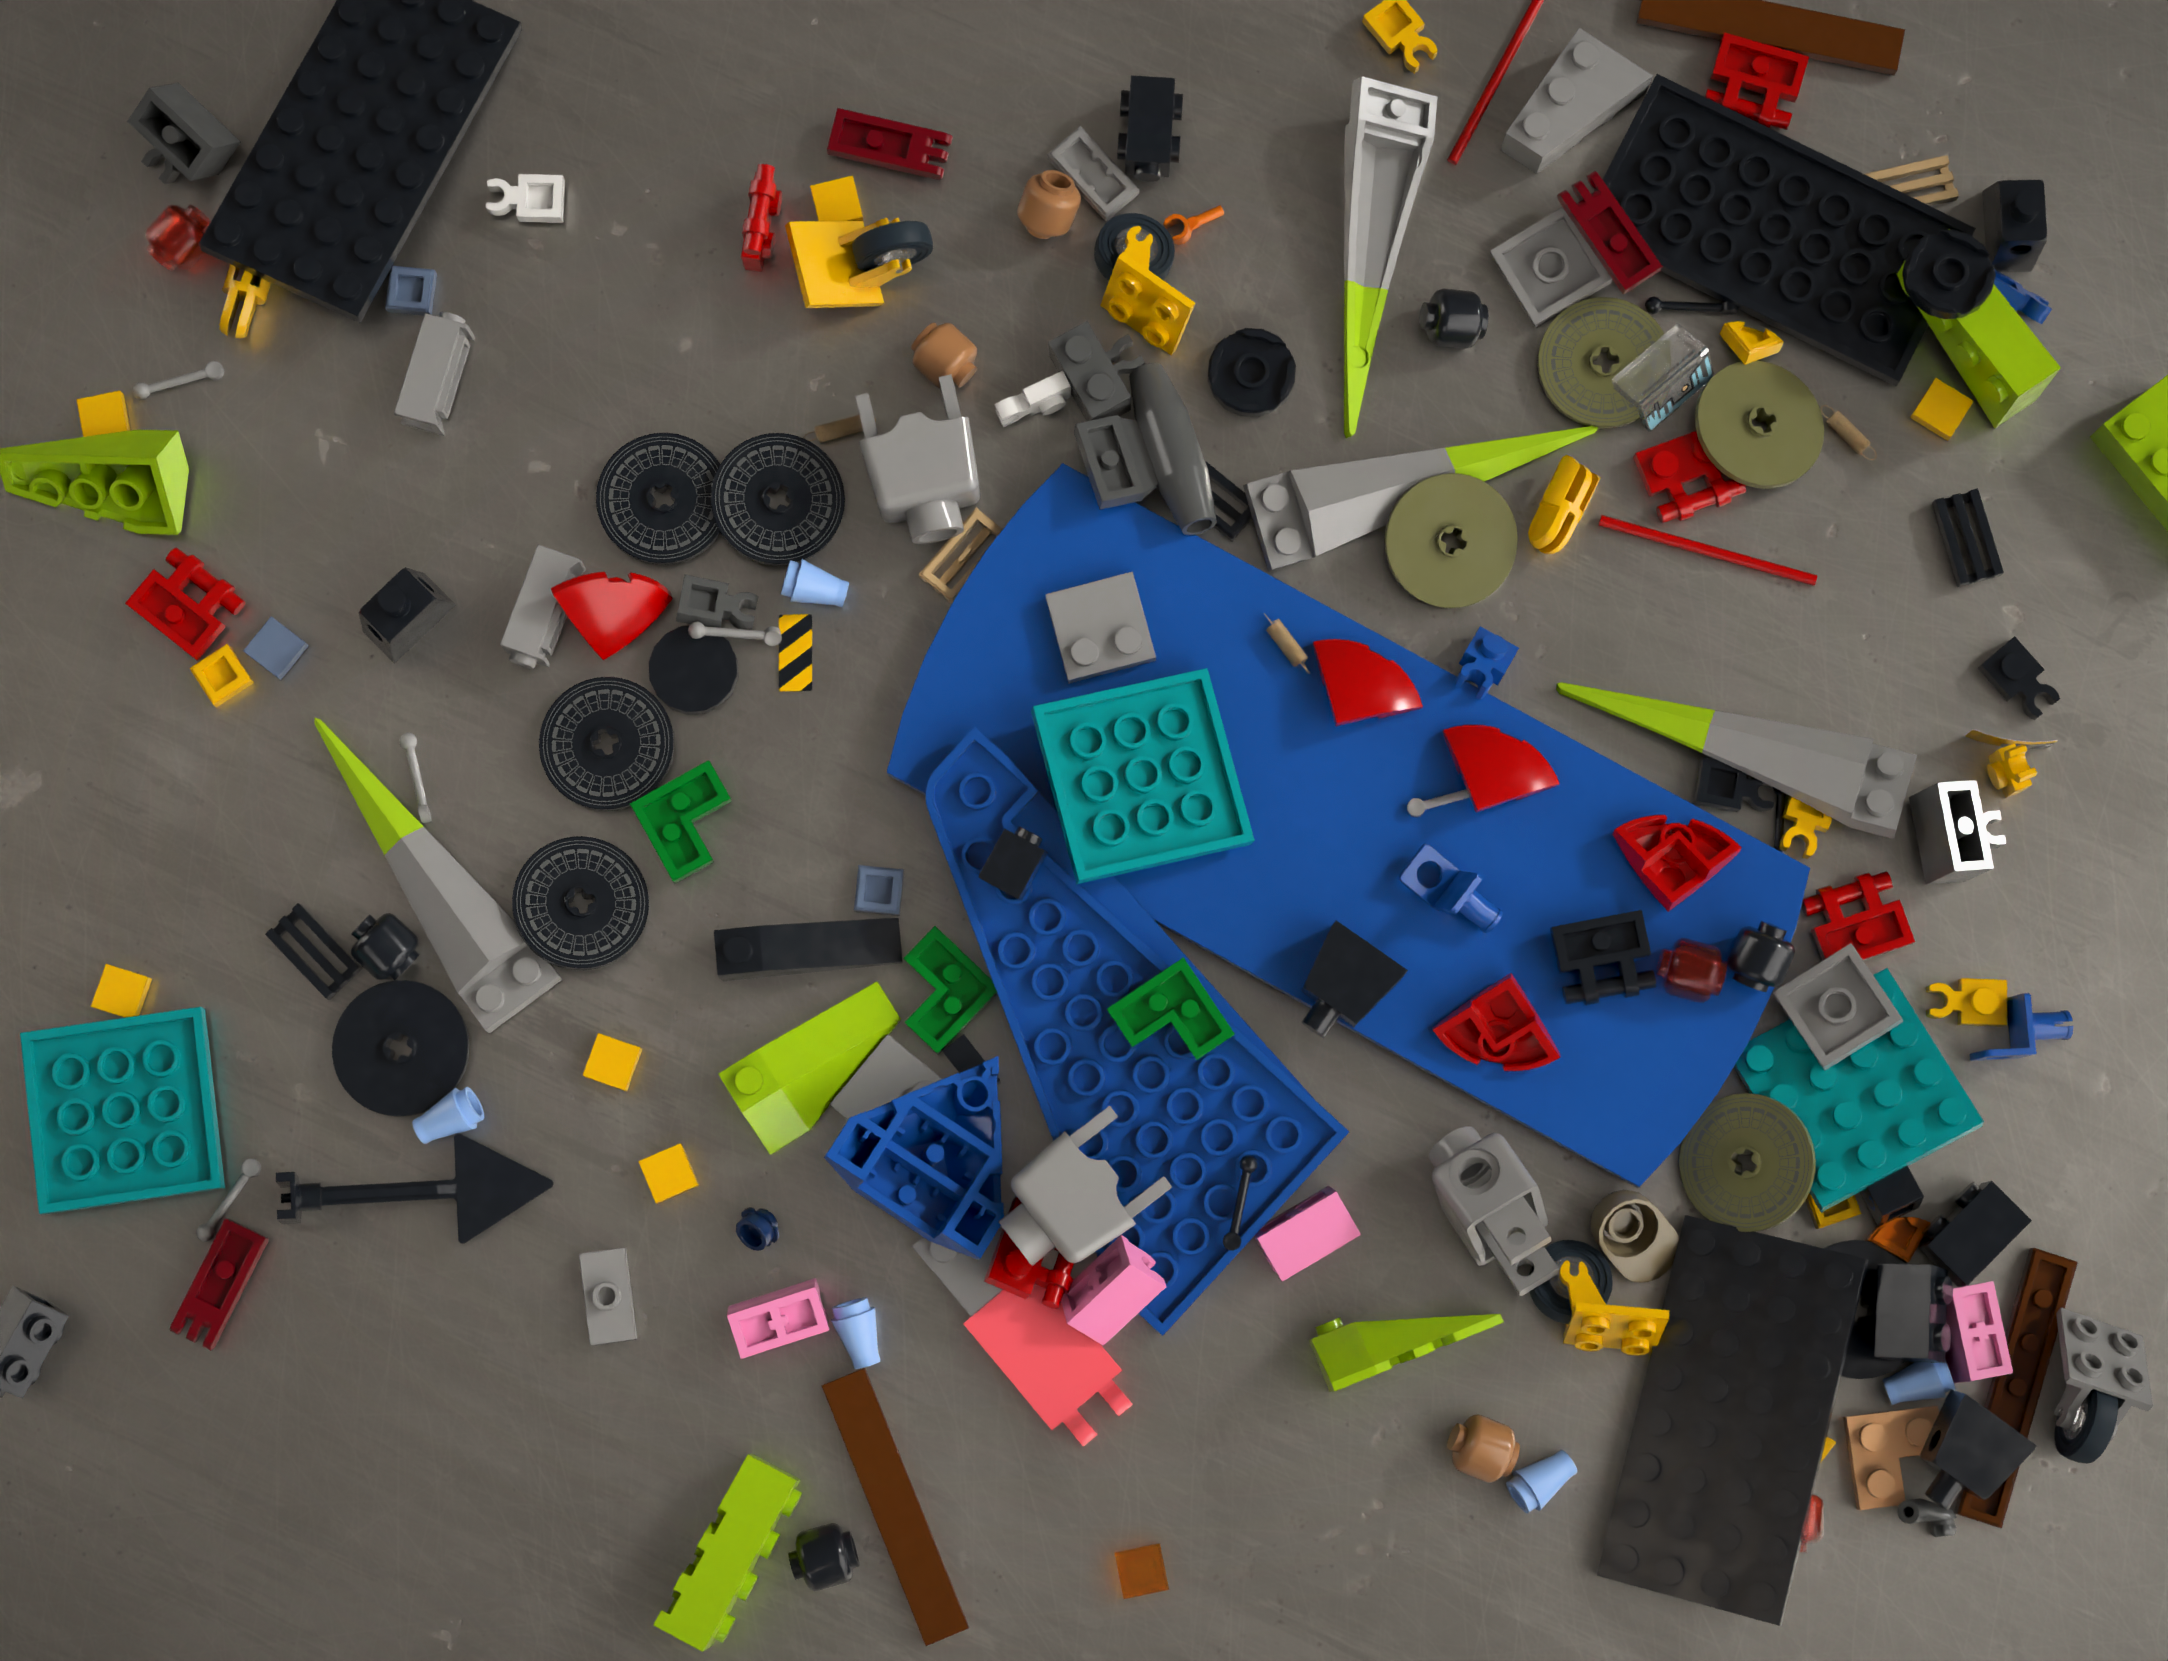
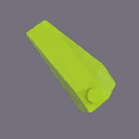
(117, 476)
(800, 1073)
(1371, 1347)

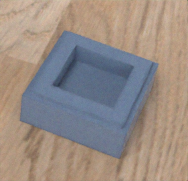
(411, 290)
(276, 648)
(879, 890)

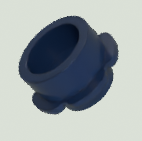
(757, 1228)

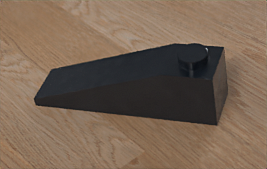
(806, 947)

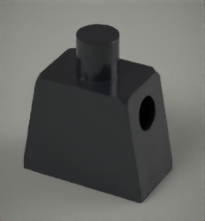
(2014, 217)
(403, 612)
(1347, 980)
(1971, 1450)

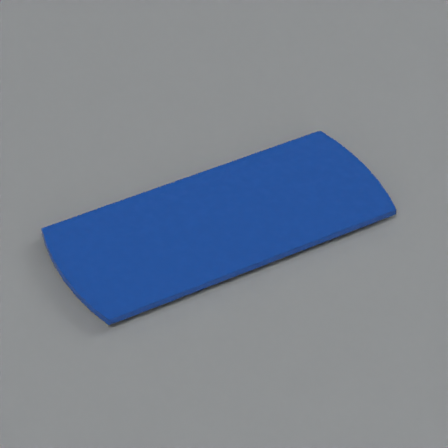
(1339, 831)

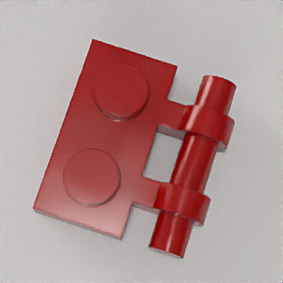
(1758, 69)
(764, 203)
(1677, 463)
(175, 613)
(1871, 931)
(1014, 1273)

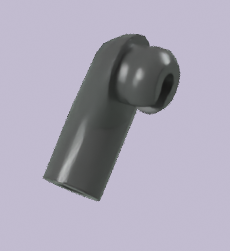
(1923, 1511)

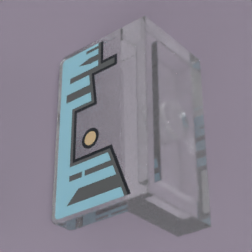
(1665, 376)

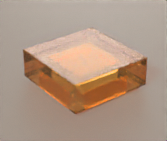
(1141, 1570)

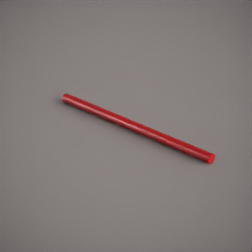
(1494, 81)
(1707, 550)

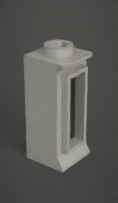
(434, 372)
(537, 614)

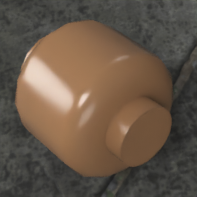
(1049, 204)
(944, 352)
(1483, 1448)

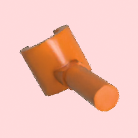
(1191, 223)

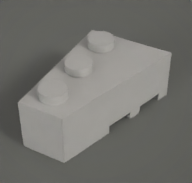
(1572, 100)

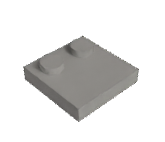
(1550, 267)
(1100, 627)
(1838, 1006)
(882, 1078)
(961, 1273)

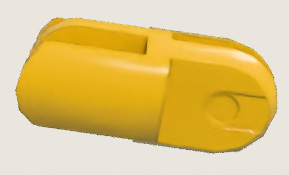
(246, 292)
(1562, 505)

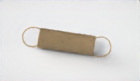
(838, 428)
(1848, 432)
(1286, 643)

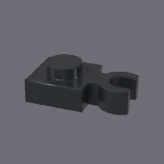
(2014, 672)
(1726, 787)

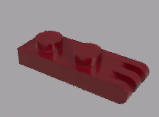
(888, 143)
(1610, 233)
(219, 1282)

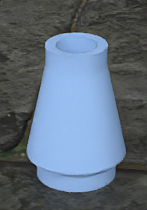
(813, 585)
(451, 1115)
(857, 1330)
(1919, 1382)
(1540, 1481)

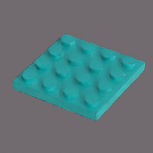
(1142, 775)
(1870, 1109)
(122, 1110)

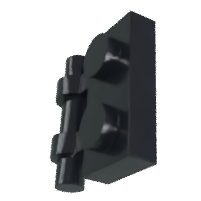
(1600, 943)

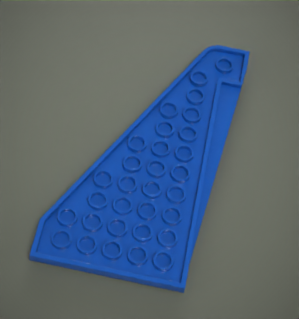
(1057, 971)

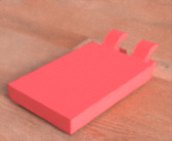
(1047, 1359)

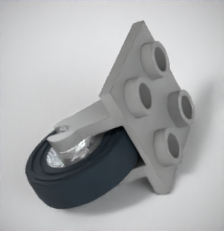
(2103, 1379)

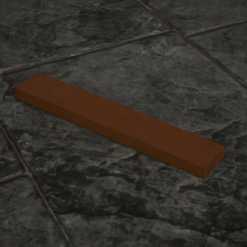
(1783, 26)
(2030, 1346)
(895, 1506)

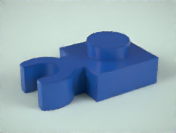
(2021, 299)
(1485, 661)

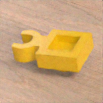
(1397, 26)
(2010, 770)
(1805, 820)
(1976, 1001)

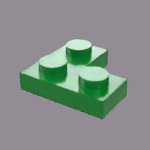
(669, 818)
(958, 994)
(1174, 998)

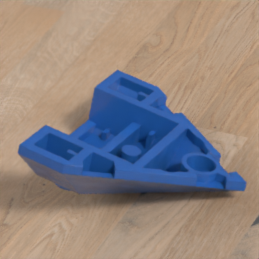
(932, 1159)

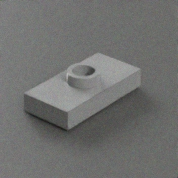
(1093, 173)
(608, 1296)

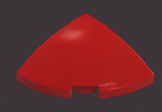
(611, 609)
(1363, 682)
(1497, 765)
(1674, 857)
(1499, 1028)

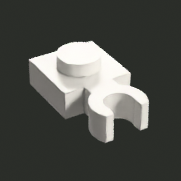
(535, 198)
(1044, 397)

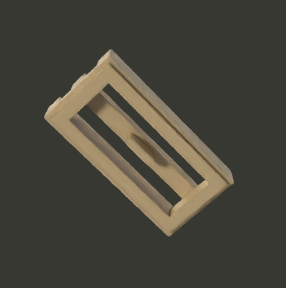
(1944, 178)
(947, 549)

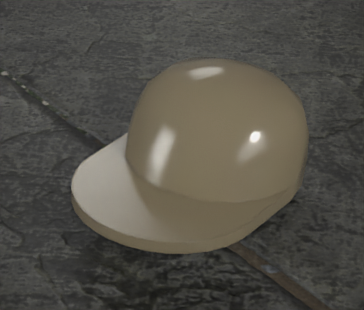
(1634, 1235)

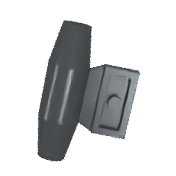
(1152, 452)

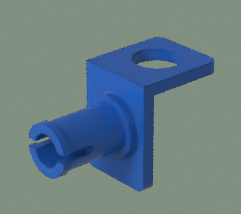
(1453, 891)
(2026, 1028)

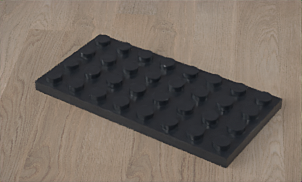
(359, 146)
(1774, 227)
(1733, 1419)

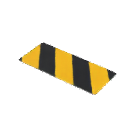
(795, 652)

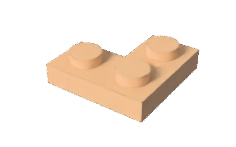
(1874, 1452)

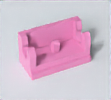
(1306, 1233)
(1111, 1291)
(777, 1318)
(1977, 1334)

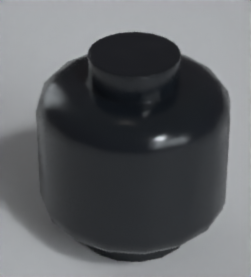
(1454, 318)
(384, 946)
(1761, 956)
(824, 1556)

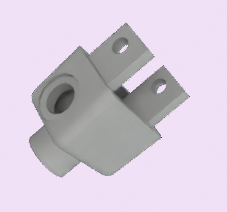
(922, 468)
(1072, 1199)
(1493, 1204)

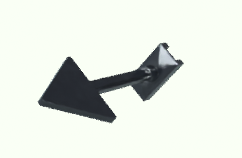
(484, 1188)

